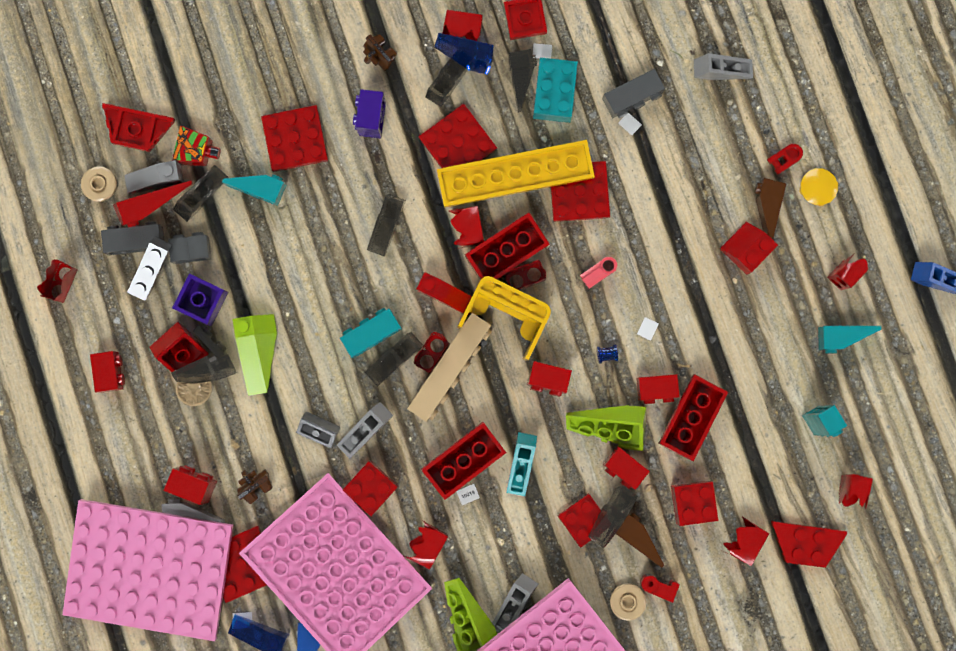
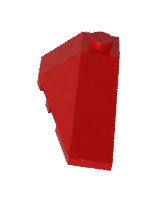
(139, 207)

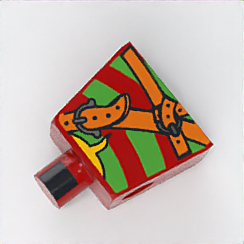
(194, 148)

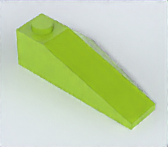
(255, 346)

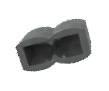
(189, 248)

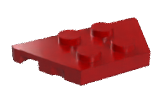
(135, 128)
(807, 543)

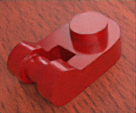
(791, 155)

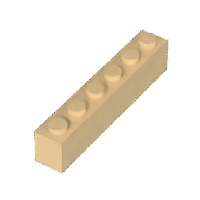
(449, 367)

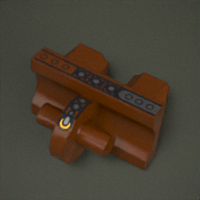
(376, 54)
(251, 482)

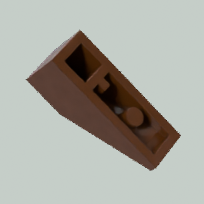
(769, 202)
(636, 535)

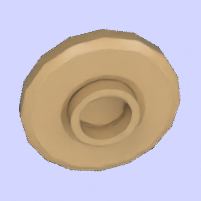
(98, 184)
(193, 393)
(628, 602)

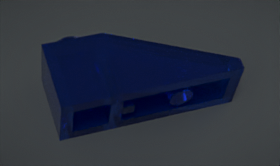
(469, 53)
(257, 634)

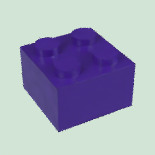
(370, 113)
(200, 300)

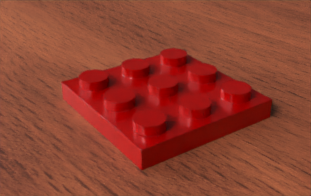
(294, 138)
(457, 139)
(583, 198)
(240, 575)

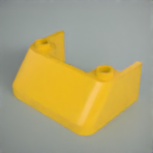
(513, 302)

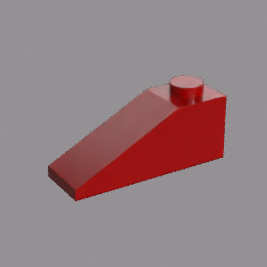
(443, 293)

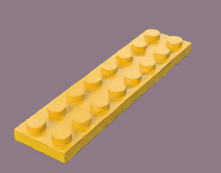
(515, 173)

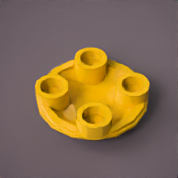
(819, 186)

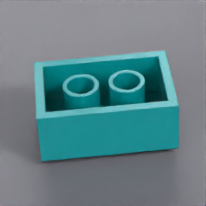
(555, 90)

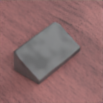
(318, 429)

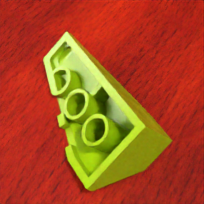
(617, 424)
(470, 622)

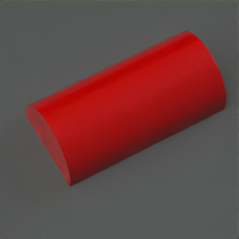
(507, 248)
(693, 417)
(463, 460)

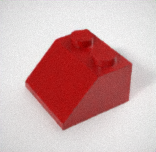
(748, 247)
(177, 348)

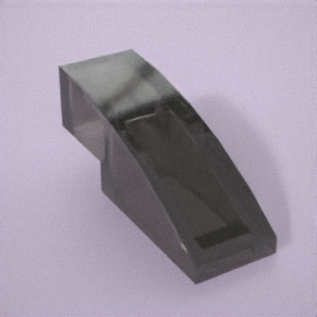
(446, 82)
(386, 224)
(394, 358)
(205, 371)
(612, 515)

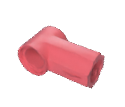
(597, 272)

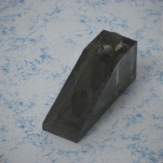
(521, 70)
(199, 193)

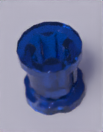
(607, 354)

